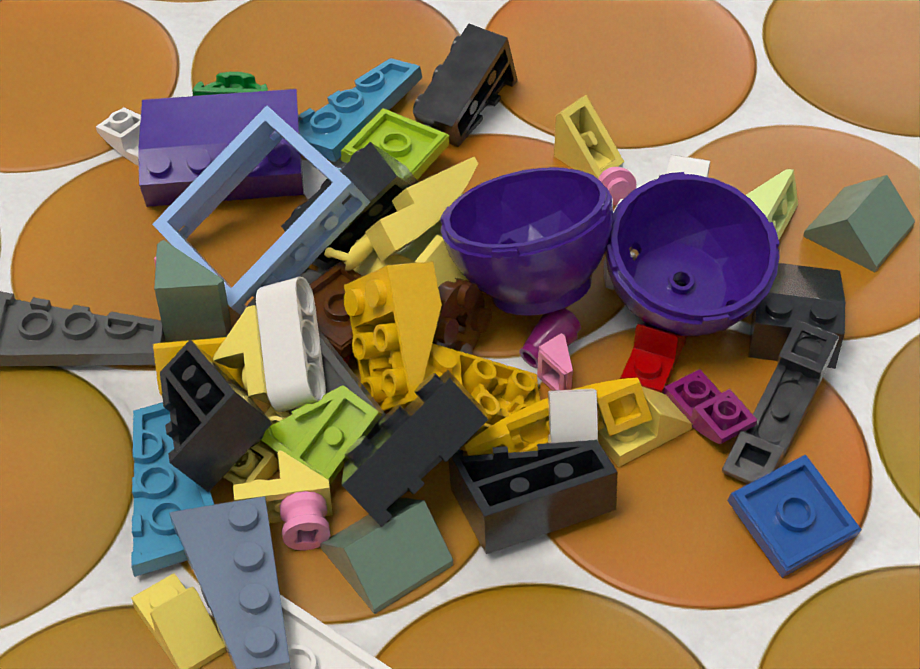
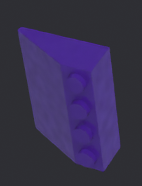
(189, 132)

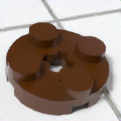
(461, 316)

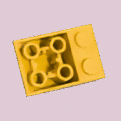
(393, 328)
(494, 385)

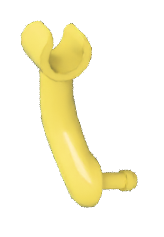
(356, 255)

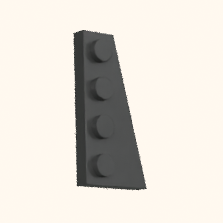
(58, 336)

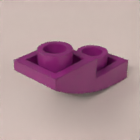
(710, 411)

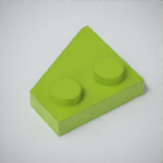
(324, 431)

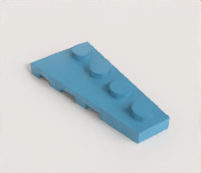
(353, 109)
(156, 492)

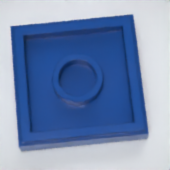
(793, 515)

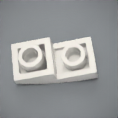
(122, 133)
(572, 415)

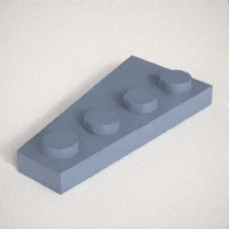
(238, 578)

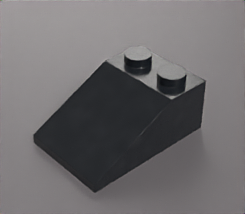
(801, 295)

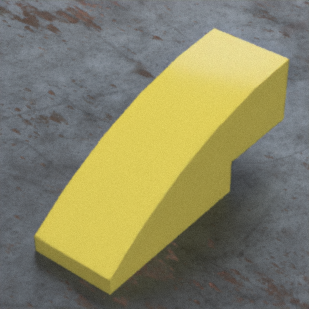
(419, 208)

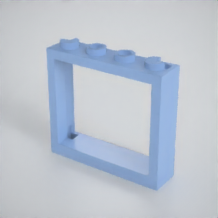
(301, 241)

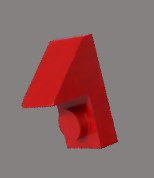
(653, 357)

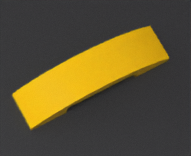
(619, 407)

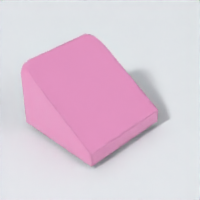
(555, 364)

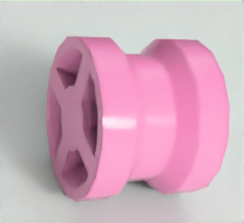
(304, 520)

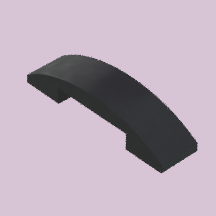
(782, 403)

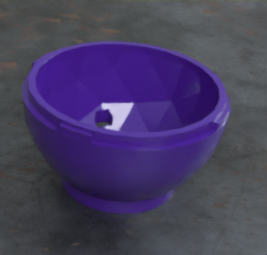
(697, 235)
(531, 237)

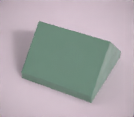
(863, 222)
(189, 297)
(390, 559)

